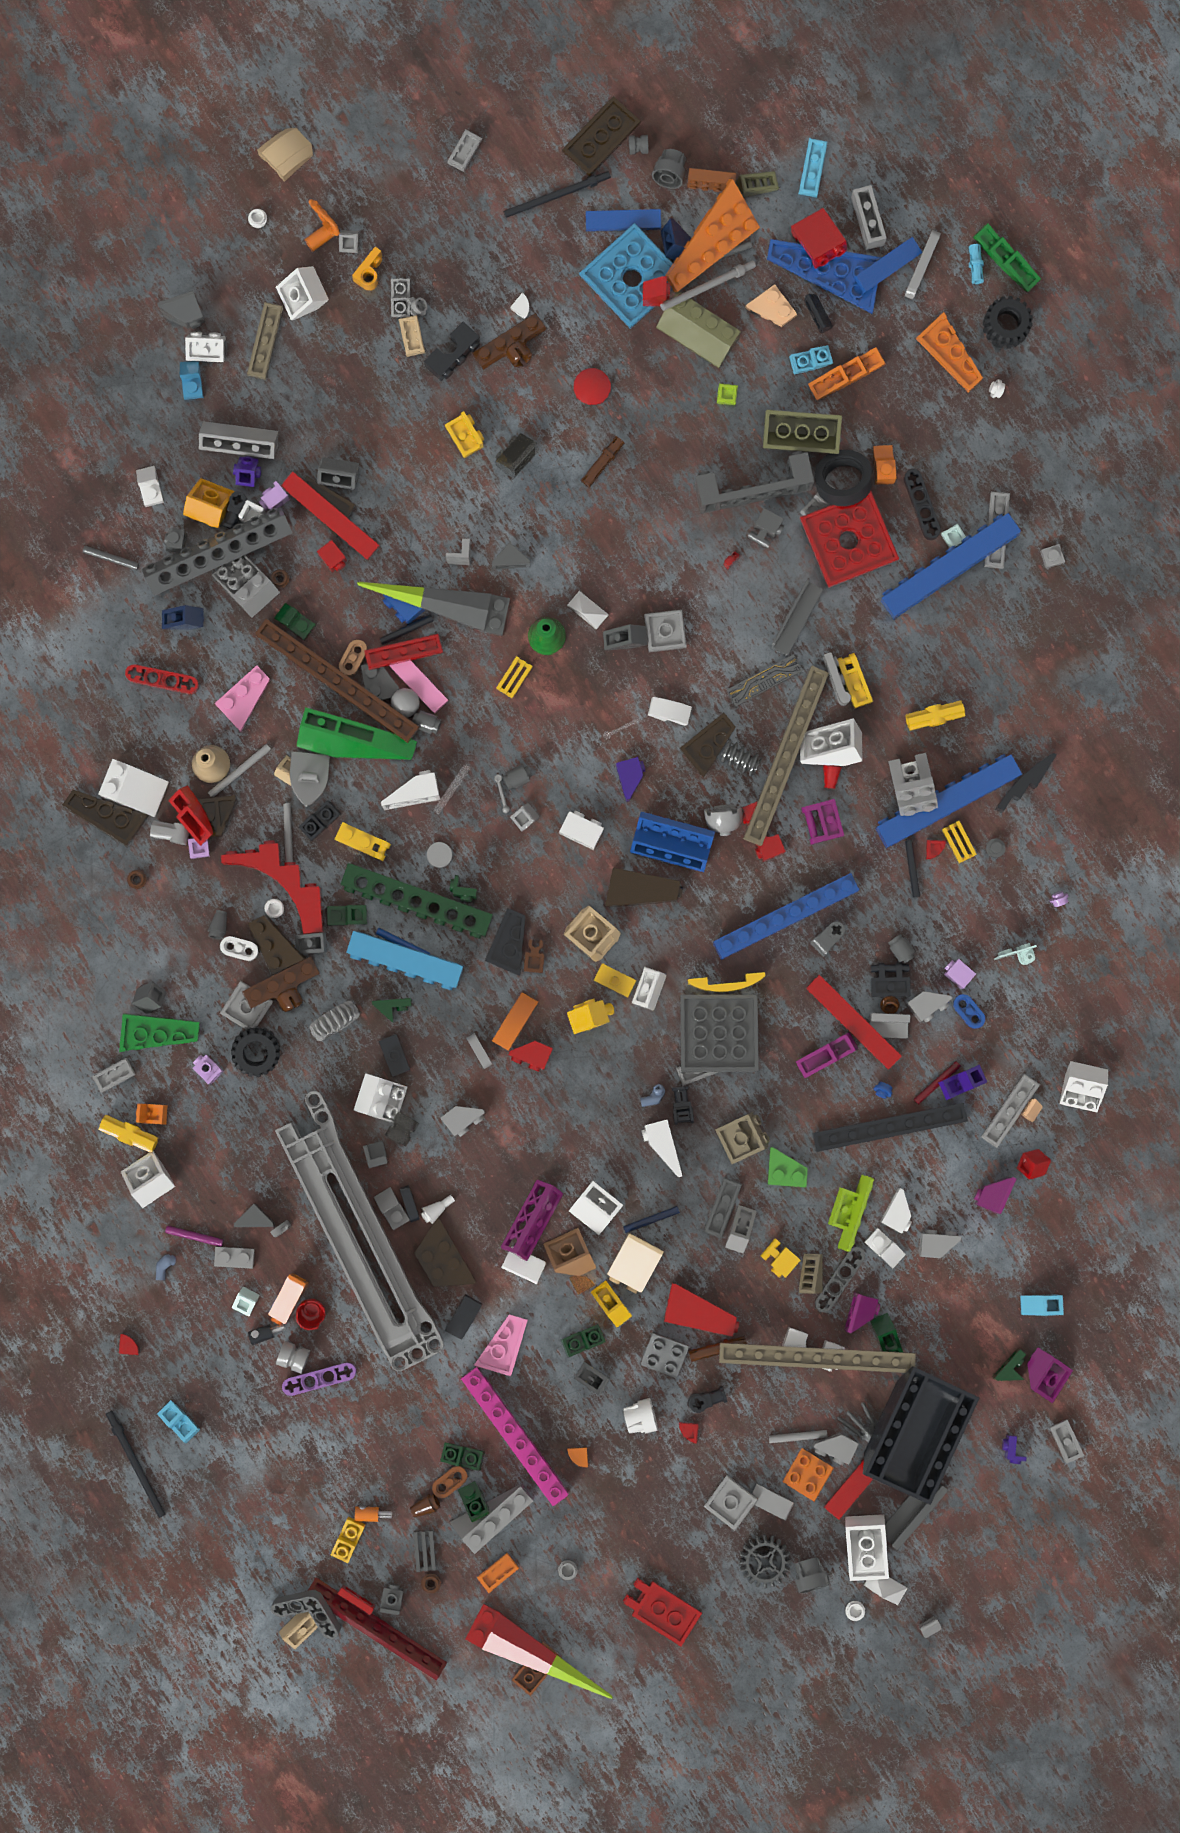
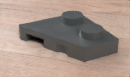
(379, 682)

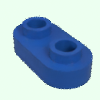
(968, 1011)

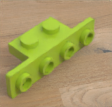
(849, 1211)

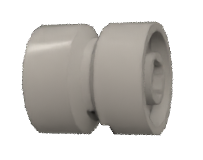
(293, 1357)

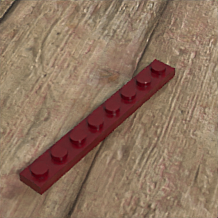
(381, 1631)

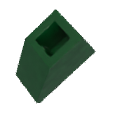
(474, 1501)

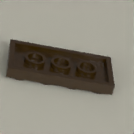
(601, 136)

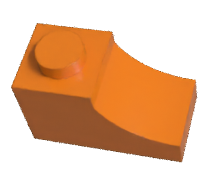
(884, 465)

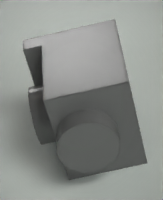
(175, 540)
(395, 1607)

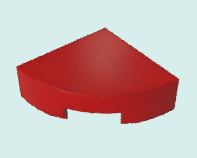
(730, 560)
(934, 848)
(128, 1345)
(689, 1431)

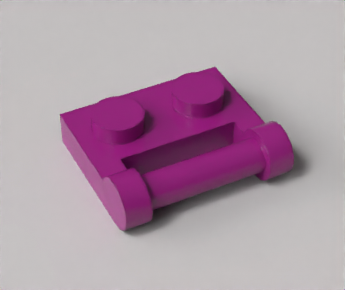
(828, 818)

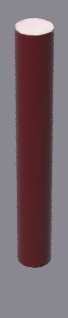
(934, 1085)

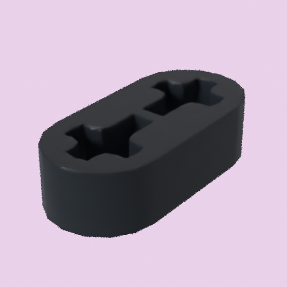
(410, 1204)

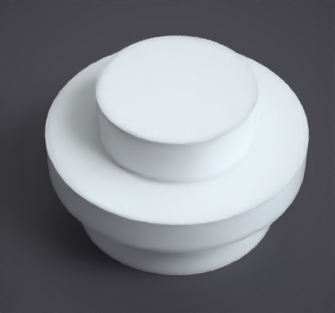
(257, 218)
(996, 388)
(855, 1610)

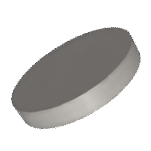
(439, 854)

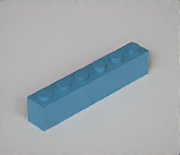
(405, 959)

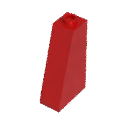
(695, 1312)

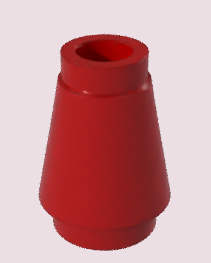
(831, 775)

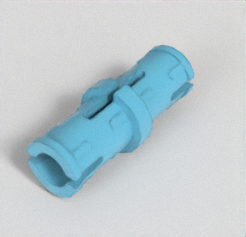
(976, 264)

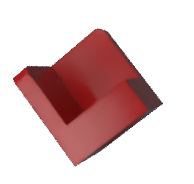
(1033, 1164)

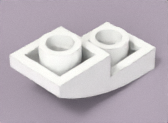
(669, 710)

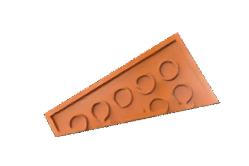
(716, 235)

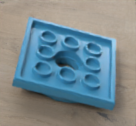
(605, 273)

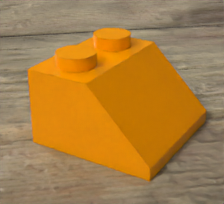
(207, 503)

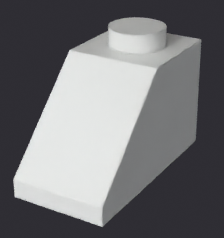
(897, 1213)

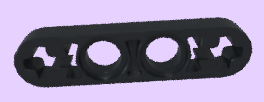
(923, 504)

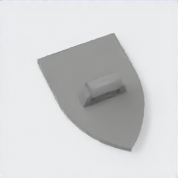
(308, 775)

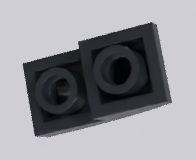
(320, 820)
(463, 1317)

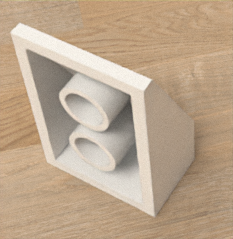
(833, 744)
(133, 788)
(416, 791)
(661, 1141)
(866, 1547)

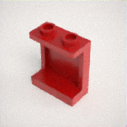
(819, 238)

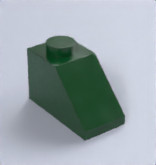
(886, 1333)

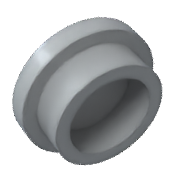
(567, 1570)

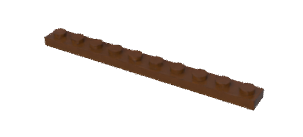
(337, 681)

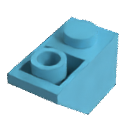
(1042, 1304)

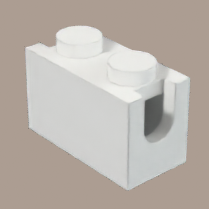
(581, 830)

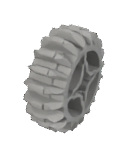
(334, 1020)

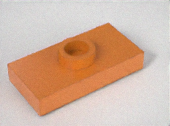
(498, 1572)

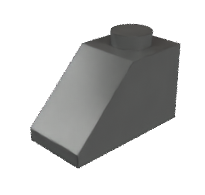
(625, 637)

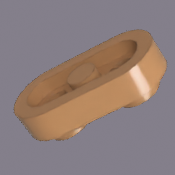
(352, 658)

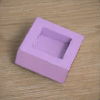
(198, 851)

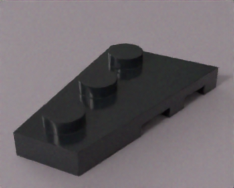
(507, 943)

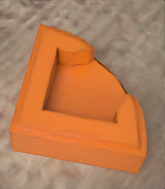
(578, 1456)

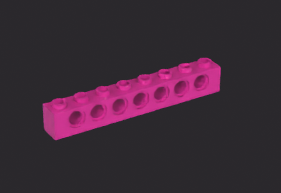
(515, 1436)

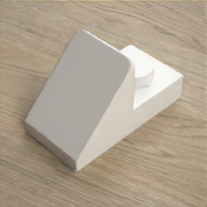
(149, 486)
(885, 1248)

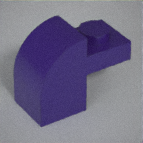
(962, 1082)

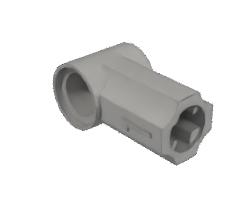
(174, 832)

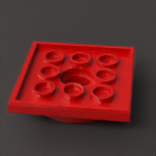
(865, 521)

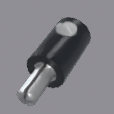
(264, 1333)

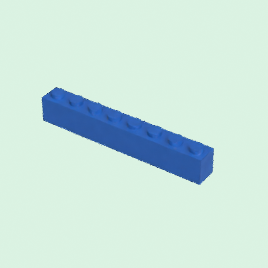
(950, 566)
(950, 800)
(785, 916)

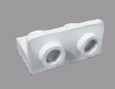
(205, 347)

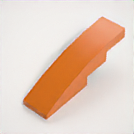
(846, 374)

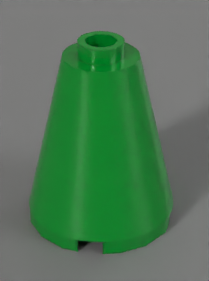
(546, 636)

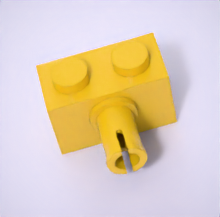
(589, 1015)

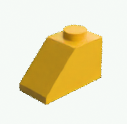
(611, 1304)

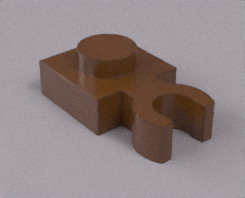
(534, 961)

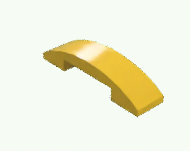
(702, 983)

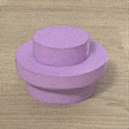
(1059, 899)

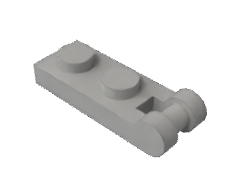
(837, 681)

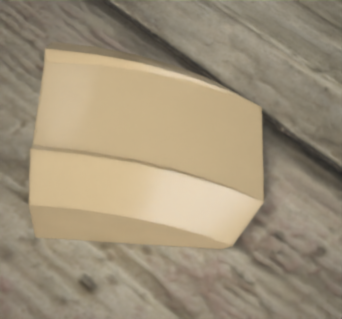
(286, 152)
(592, 933)

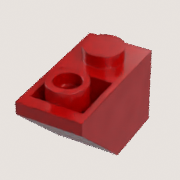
(655, 291)
(533, 1054)

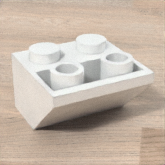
(1084, 1086)
(380, 1098)
(595, 1207)

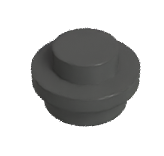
(995, 848)

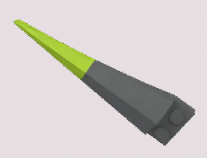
(473, 609)

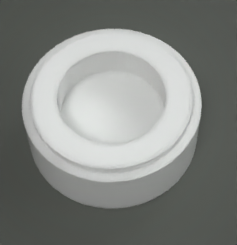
(274, 908)

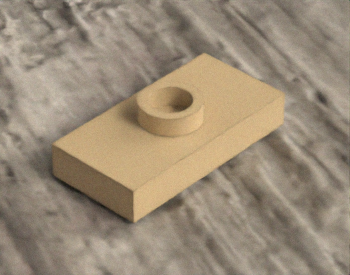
(411, 336)

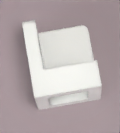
(250, 510)

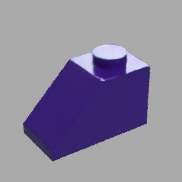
(630, 775)

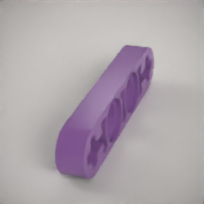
(319, 1380)

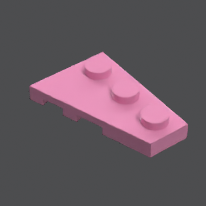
(243, 696)
(504, 1346)

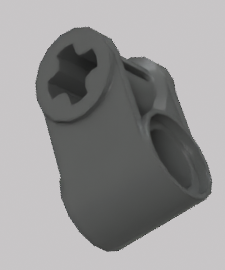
(826, 940)

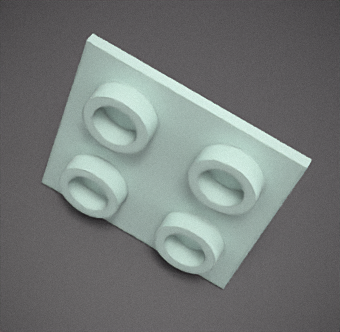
(1024, 952)

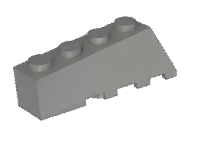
(501, 1513)

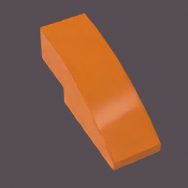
(515, 1021)

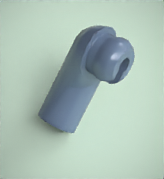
(655, 1097)
(163, 1264)

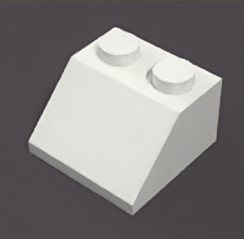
(302, 292)
(147, 1179)

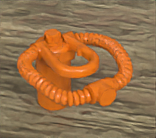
(325, 232)

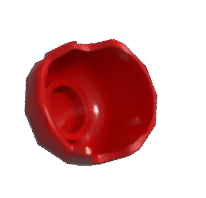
(310, 1314)

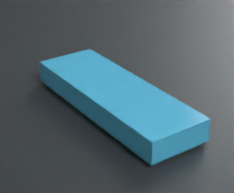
(813, 167)

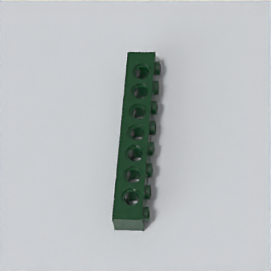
(354, 873)

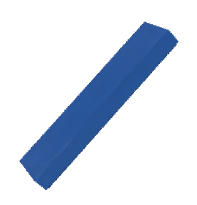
(623, 219)
(888, 264)

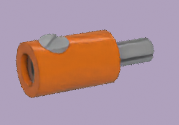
(370, 1514)

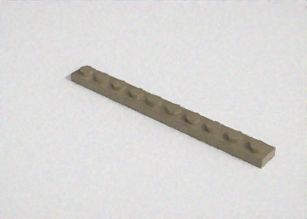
(785, 756)
(816, 1357)

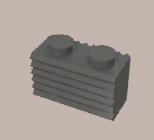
(338, 473)

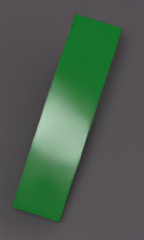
(1006, 258)

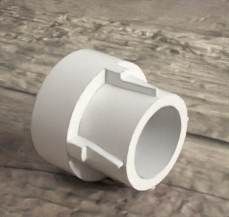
(641, 1417)

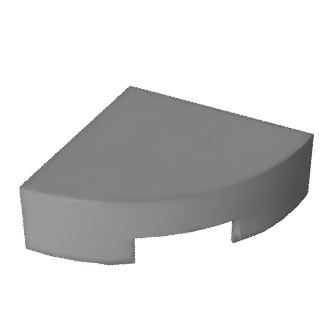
(281, 1228)

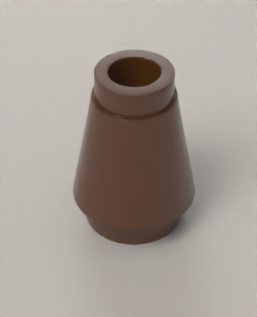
(425, 1506)

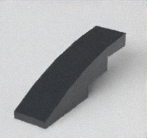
(1031, 779)

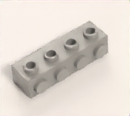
(238, 440)

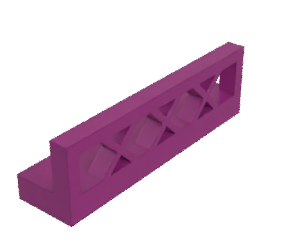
(535, 1220)

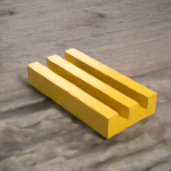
(522, 664)
(952, 827)

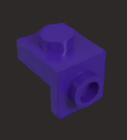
(1009, 1446)

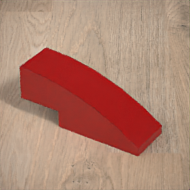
(192, 814)

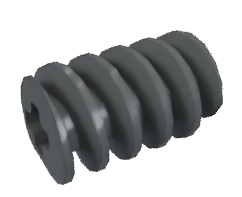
(740, 758)

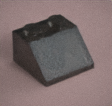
(516, 455)

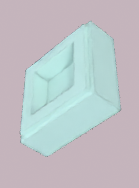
(953, 536)

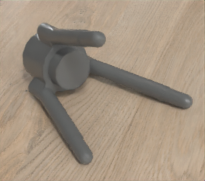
(866, 1430)

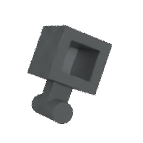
(766, 524)

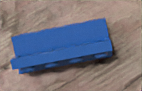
(672, 841)

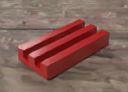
(356, 1599)

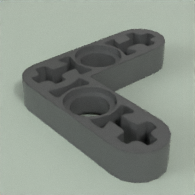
(311, 1602)

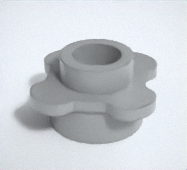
(418, 306)

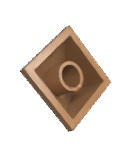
(570, 1254)

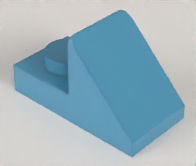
(191, 380)

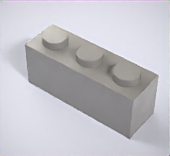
(868, 217)

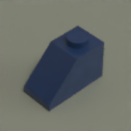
(674, 239)
(182, 617)

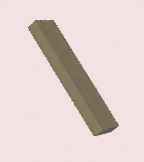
(265, 340)

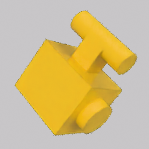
(784, 1260)

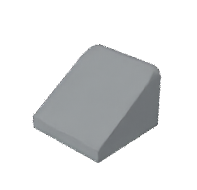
(348, 241)
(525, 817)
(930, 1627)

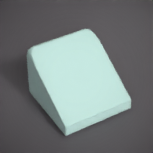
(245, 1301)

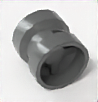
(638, 144)

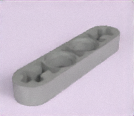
(922, 264)

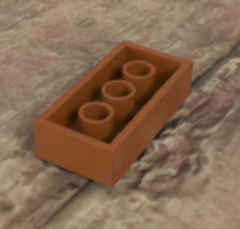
(709, 179)
(529, 1678)

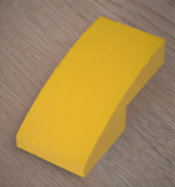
(348, 1539)

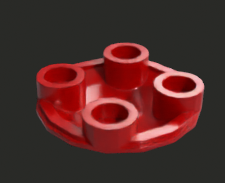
(592, 386)

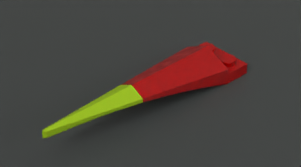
(506, 1639)

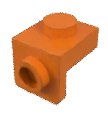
(151, 1113)

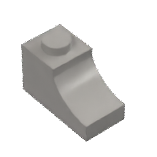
(741, 1229)

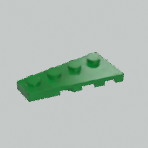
(152, 1031)

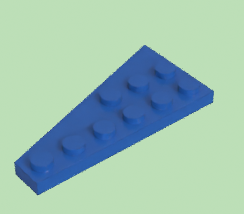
(834, 277)

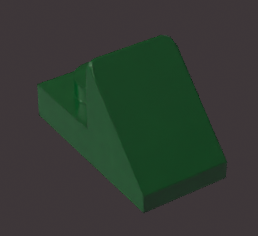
(294, 621)
(386, 1006)
(1006, 1371)

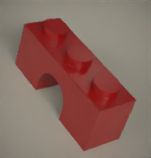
(771, 846)

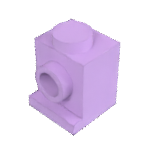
(273, 497)
(213, 1072)

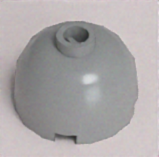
(724, 818)

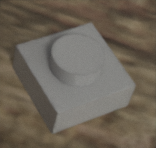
(1052, 556)

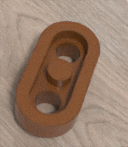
(449, 1481)

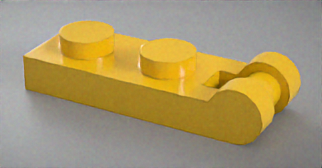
(855, 681)
(362, 841)

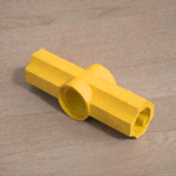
(935, 715)
(128, 1133)

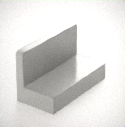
(461, 558)
(890, 1025)

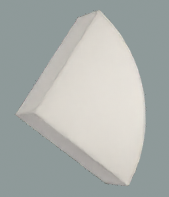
(521, 306)

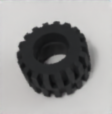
(1013, 308)
(255, 1068)

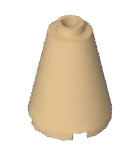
(215, 768)

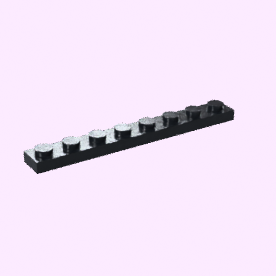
(890, 1127)

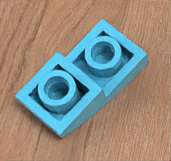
(811, 359)

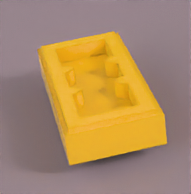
(614, 980)

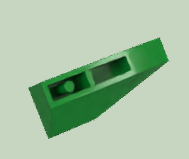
(350, 739)

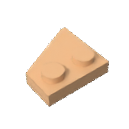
(772, 306)

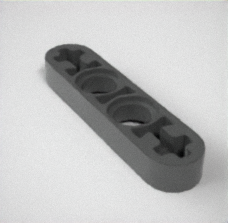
(842, 1281)

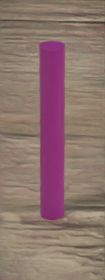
(194, 1236)

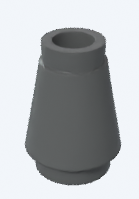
(218, 925)

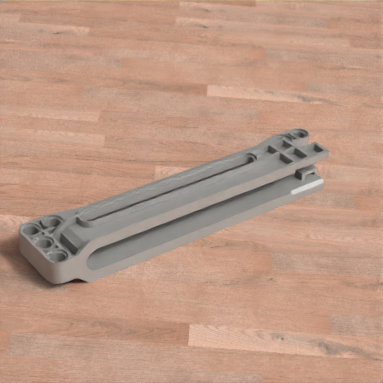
(312, 1161)

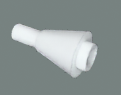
(433, 1211)

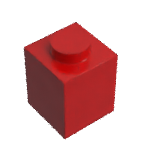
(332, 556)

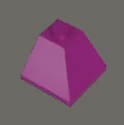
(994, 1195)
(861, 1311)
(1047, 1374)

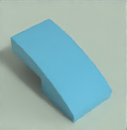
(178, 1421)

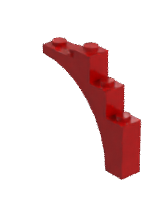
(268, 860)

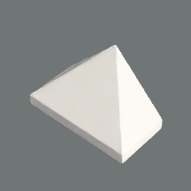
(587, 610)
(887, 1589)

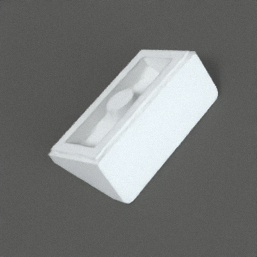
(649, 988)
(529, 1270)

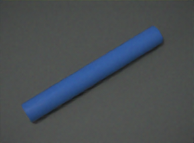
(392, 938)

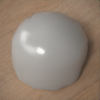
(405, 702)

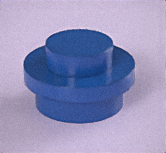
(883, 1090)

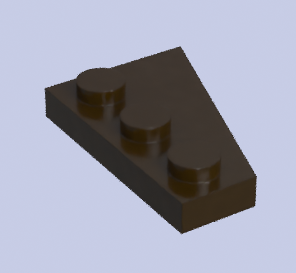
(708, 743)

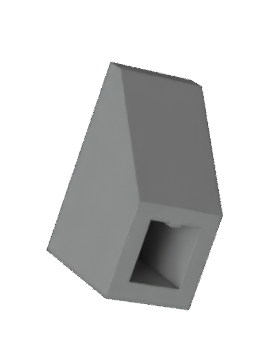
(927, 1003)
(460, 1118)
(937, 1245)
(837, 1446)

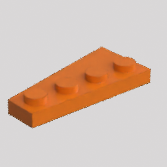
(946, 348)

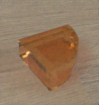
(581, 1283)

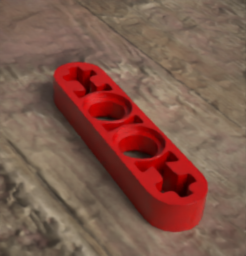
(162, 677)

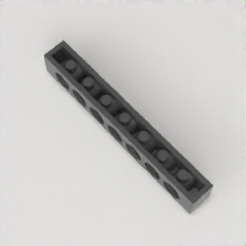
(213, 559)

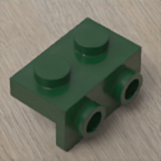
(463, 893)

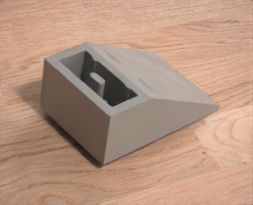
(246, 584)

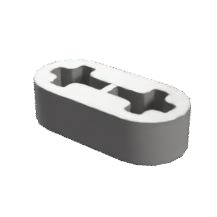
(479, 1051)

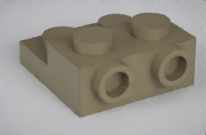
(743, 1137)

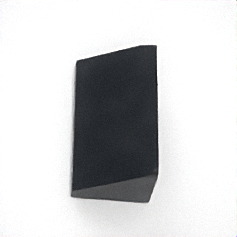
(818, 313)

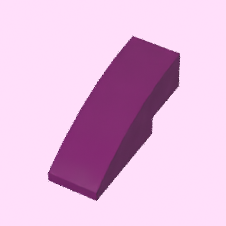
(827, 1055)

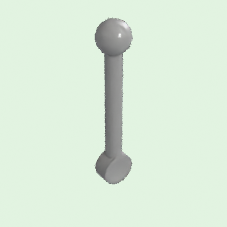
(498, 778)

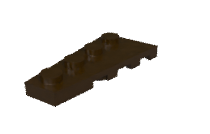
(111, 819)

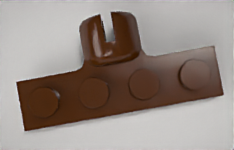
(511, 344)
(282, 986)

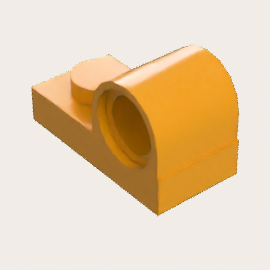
(366, 269)

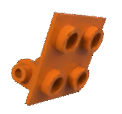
(808, 1474)

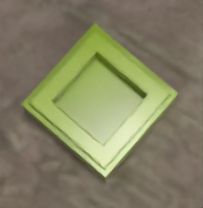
(727, 394)

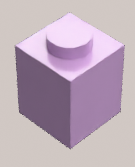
(959, 973)

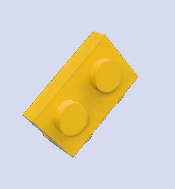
(464, 434)

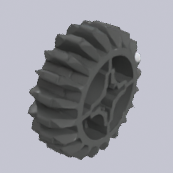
(770, 1554)

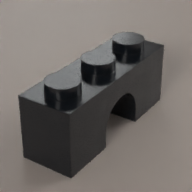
(442, 364)

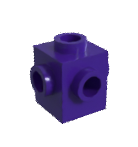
(247, 471)

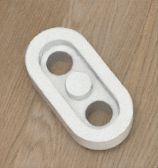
(239, 949)

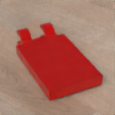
(663, 1611)

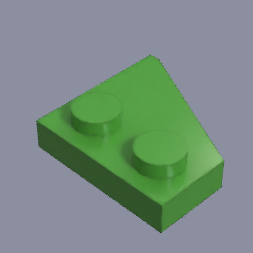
(785, 1170)

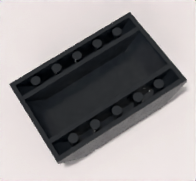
(918, 1434)

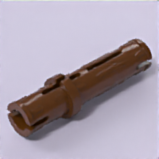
(605, 458)
(713, 1349)

